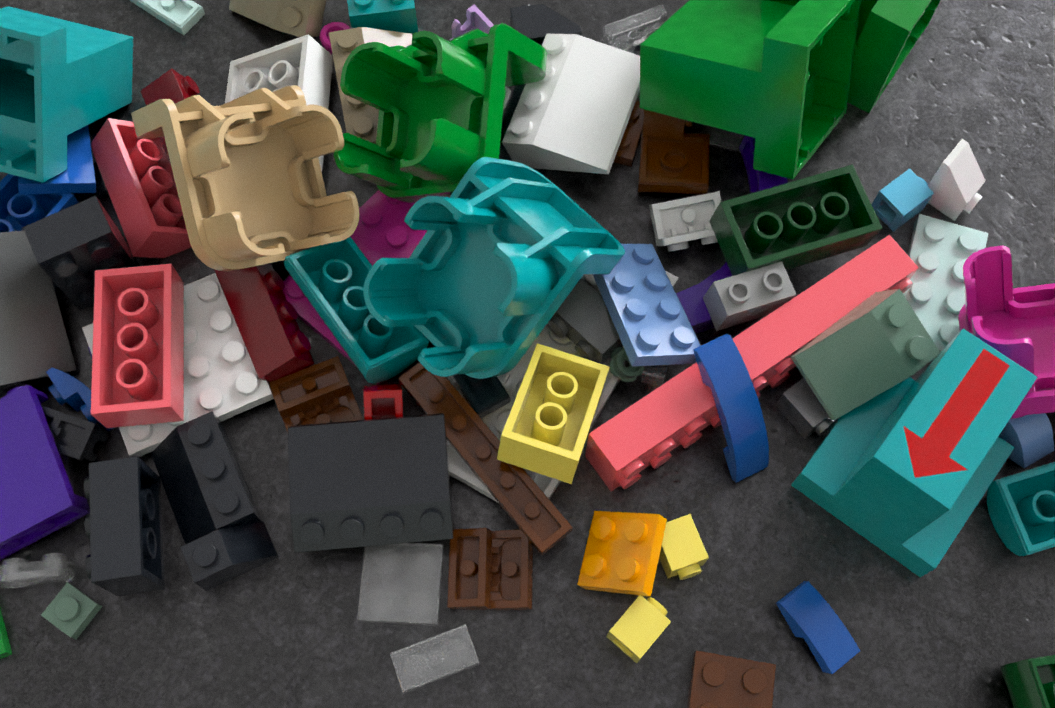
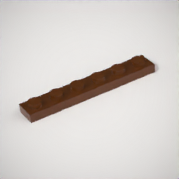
(479, 450)

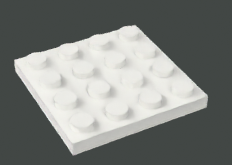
(216, 367)

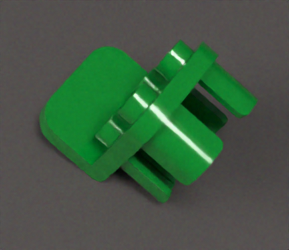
(435, 106)

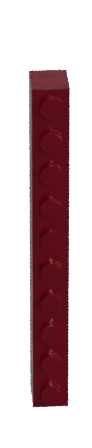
(252, 293)

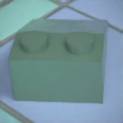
(865, 353)

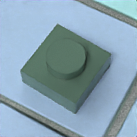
(71, 611)

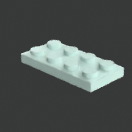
(938, 284)

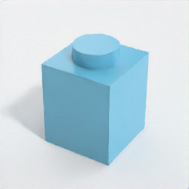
(902, 199)

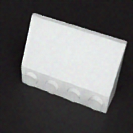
(291, 63)
(578, 109)

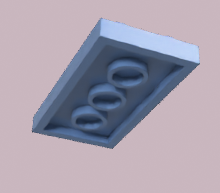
(647, 310)

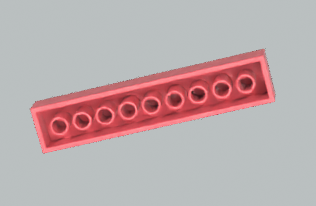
(686, 406)

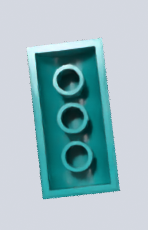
(334, 285)
(1024, 509)

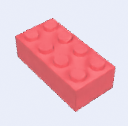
(138, 346)

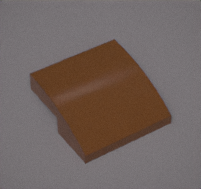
(316, 395)
(490, 570)

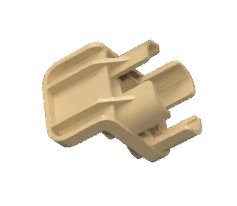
(252, 175)

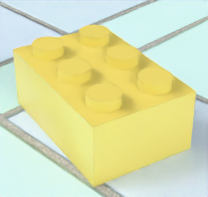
(552, 413)

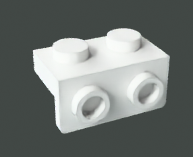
(684, 220)

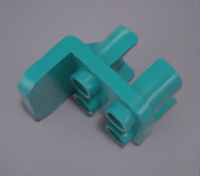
(489, 268)

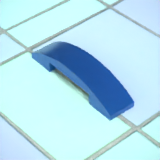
(736, 405)

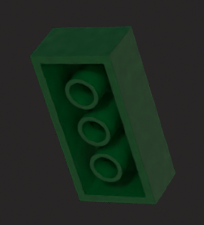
(796, 222)

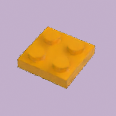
(622, 552)

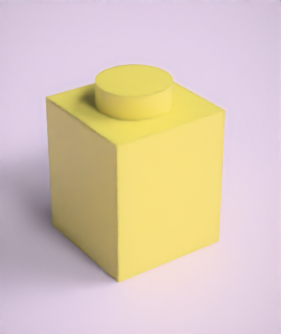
(682, 549)
(639, 627)

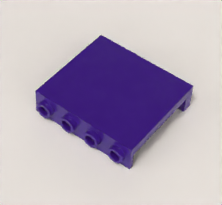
(33, 480)

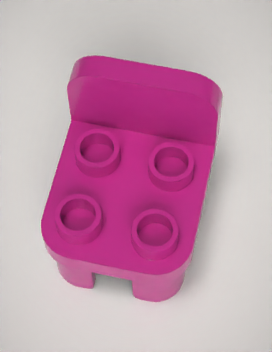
(1012, 322)

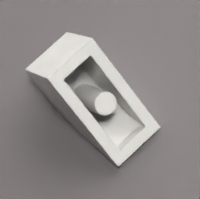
(957, 182)

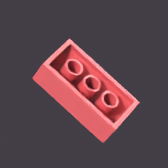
(141, 190)

